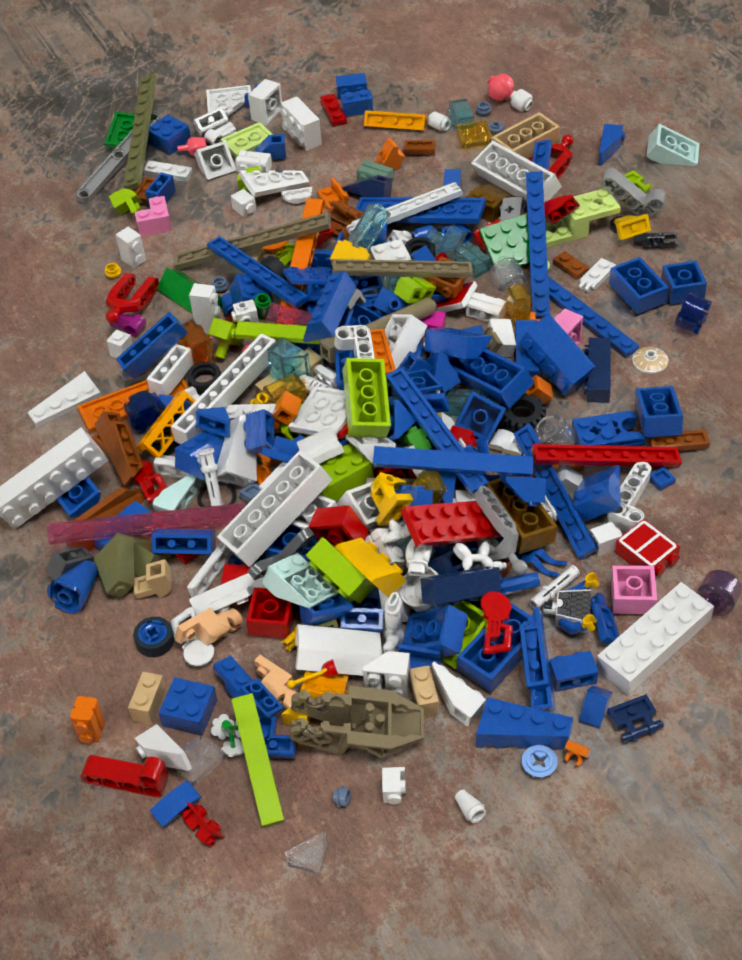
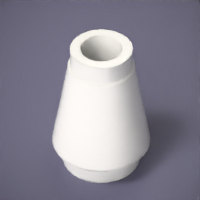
(470, 806)

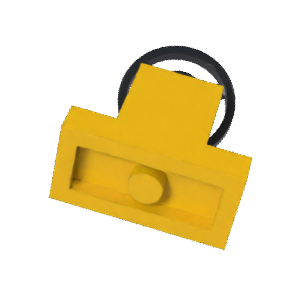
(630, 225)

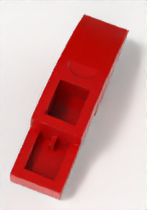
(559, 208)

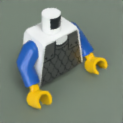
(573, 607)

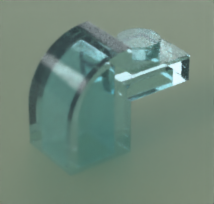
(451, 240)

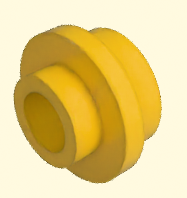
(112, 270)

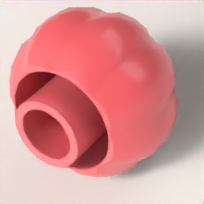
(500, 87)

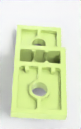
(576, 224)

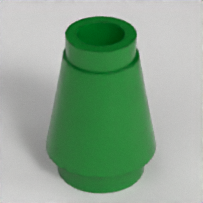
(262, 304)

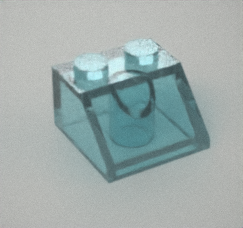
(287, 359)

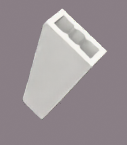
(235, 462)

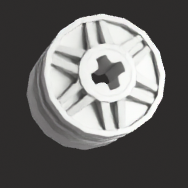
(411, 591)

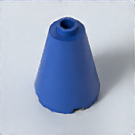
(73, 587)

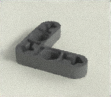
(296, 545)

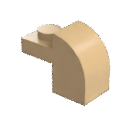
(155, 581)

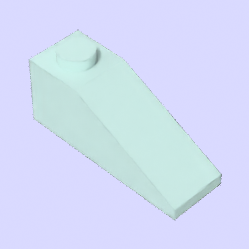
(178, 494)

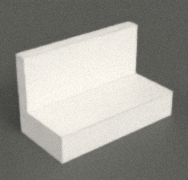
(321, 445)

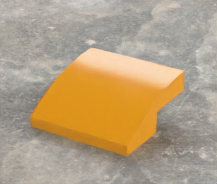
(321, 684)

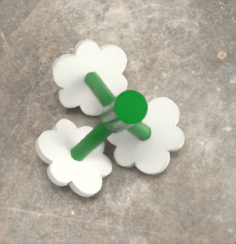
(225, 727)

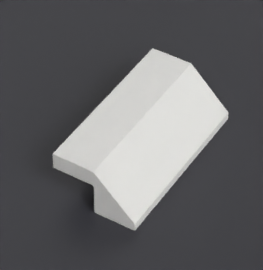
(347, 648)

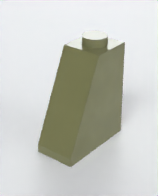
(116, 565)

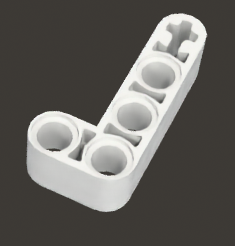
(356, 339)
(631, 491)

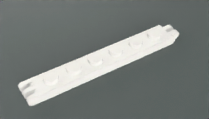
(418, 204)

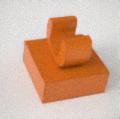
(578, 750)

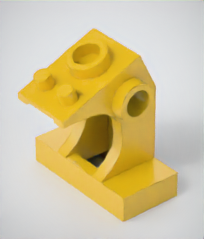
(386, 498)

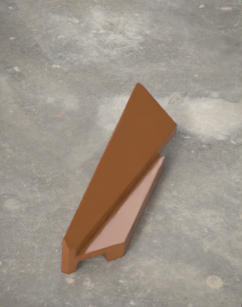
(109, 507)

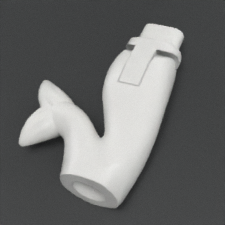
(416, 557)
(393, 617)

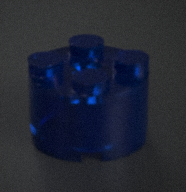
(693, 313)
(143, 410)

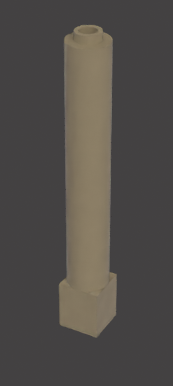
(419, 310)

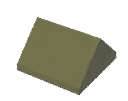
(143, 555)

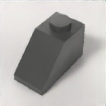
(66, 559)

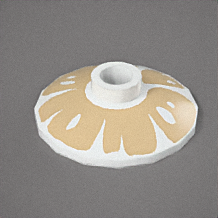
(650, 360)

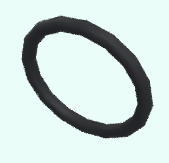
(219, 483)

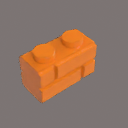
(87, 719)

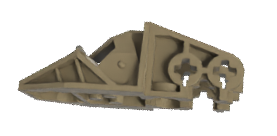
(364, 720)

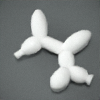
(464, 554)

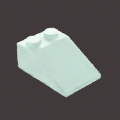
(672, 148)

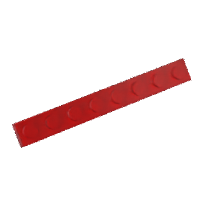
(605, 455)

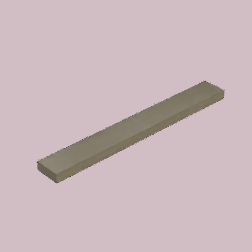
(403, 268)

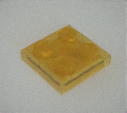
(474, 134)

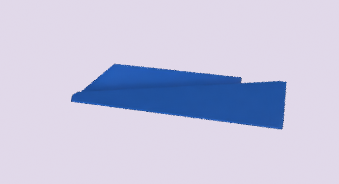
(537, 663)

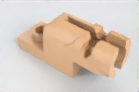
(209, 626)
(275, 681)

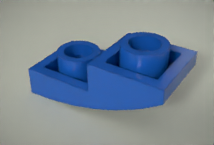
(175, 803)

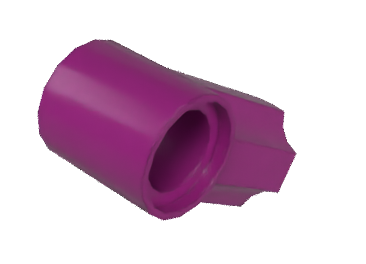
(131, 324)

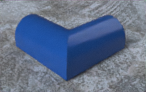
(277, 745)

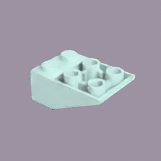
(298, 582)

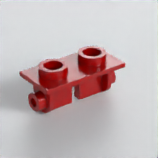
(209, 828)

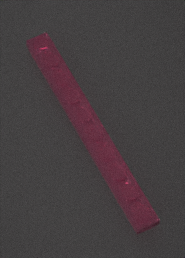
(141, 523)

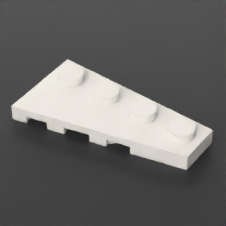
(273, 182)
(65, 400)

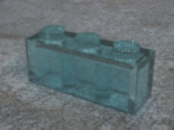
(369, 226)

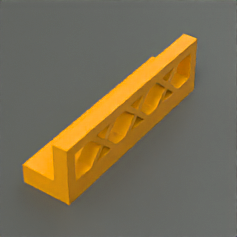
(395, 120)
(162, 422)

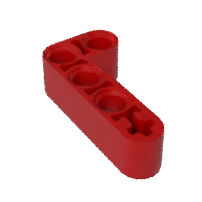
(127, 776)

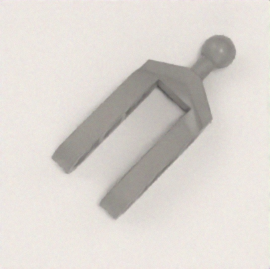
(506, 528)

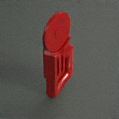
(146, 479)
(496, 610)

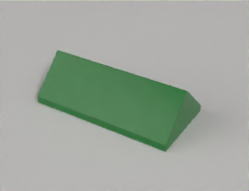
(177, 287)

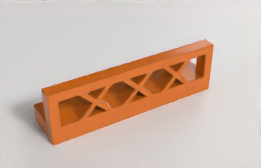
(381, 349)

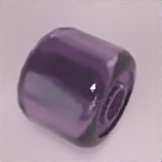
(720, 590)

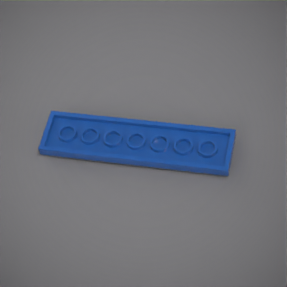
(452, 212)

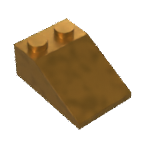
(494, 198)

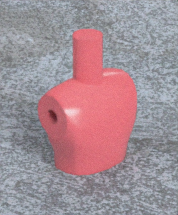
(193, 144)

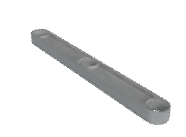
(108, 168)

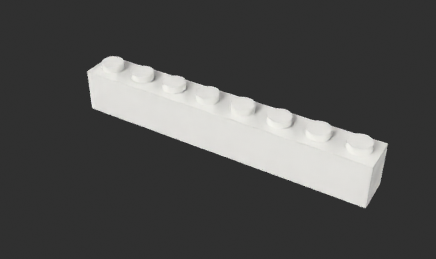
(226, 387)

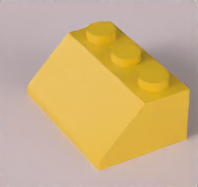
(373, 565)

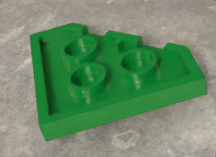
(120, 127)

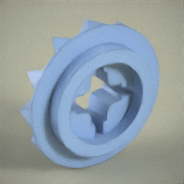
(541, 753)

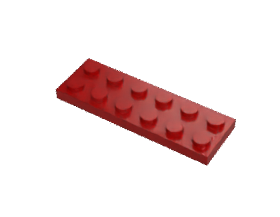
(448, 523)

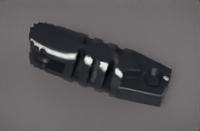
(656, 240)

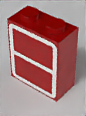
(647, 547)

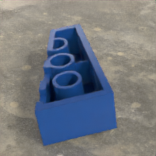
(521, 726)

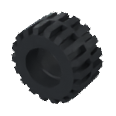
(526, 406)

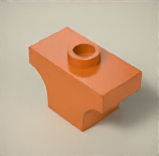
(390, 155)

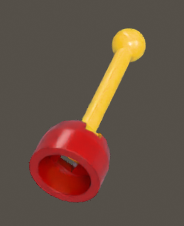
(328, 670)

